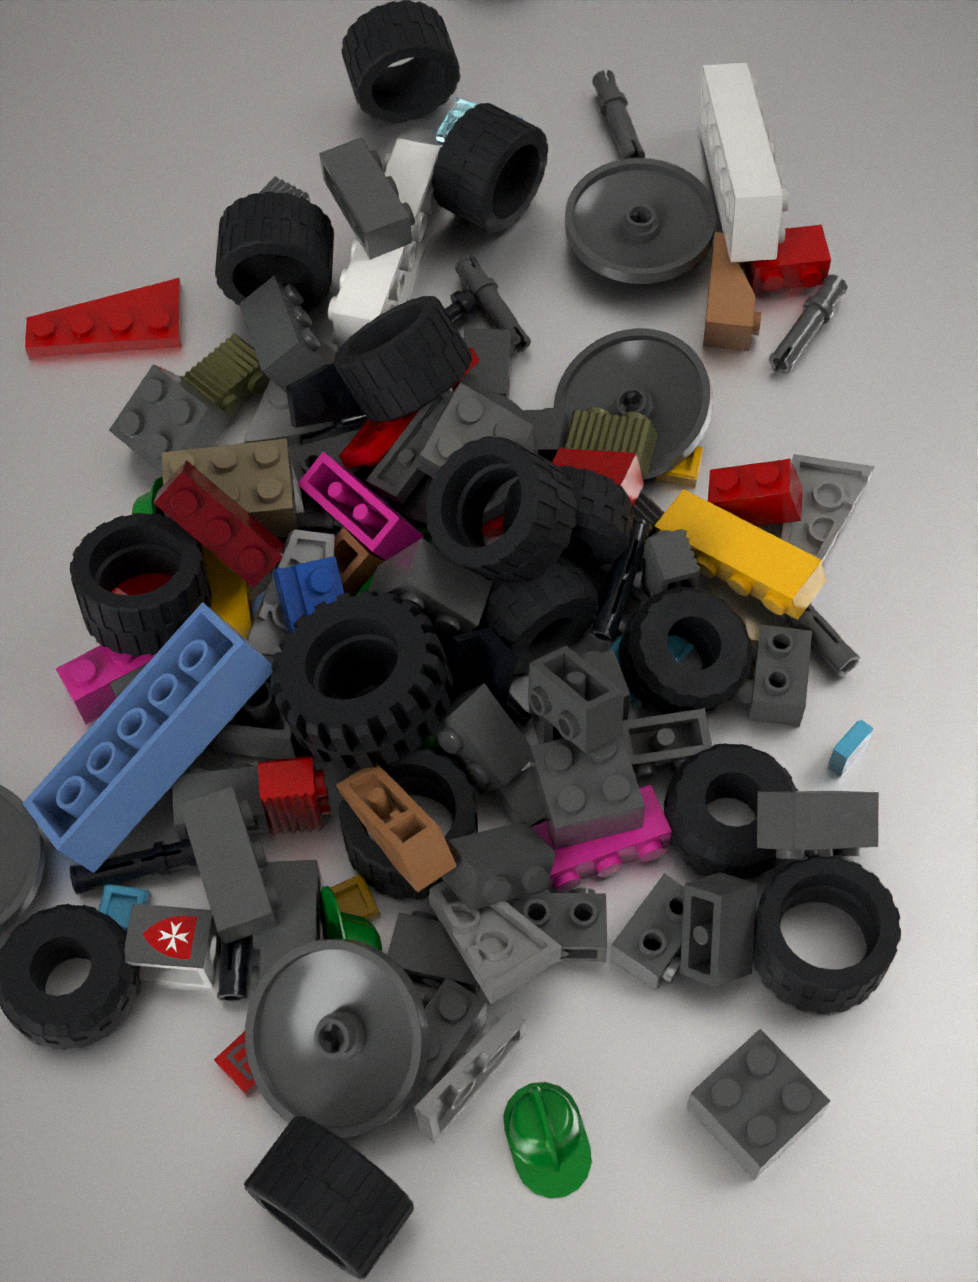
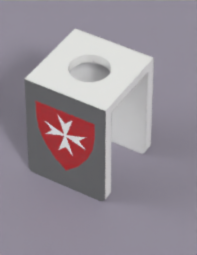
(173, 945)

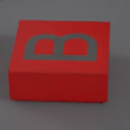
(235, 1065)

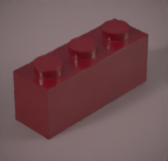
(219, 524)

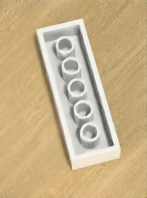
(742, 163)
(387, 280)

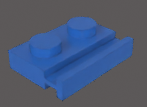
(305, 586)

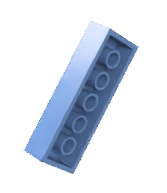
(147, 738)

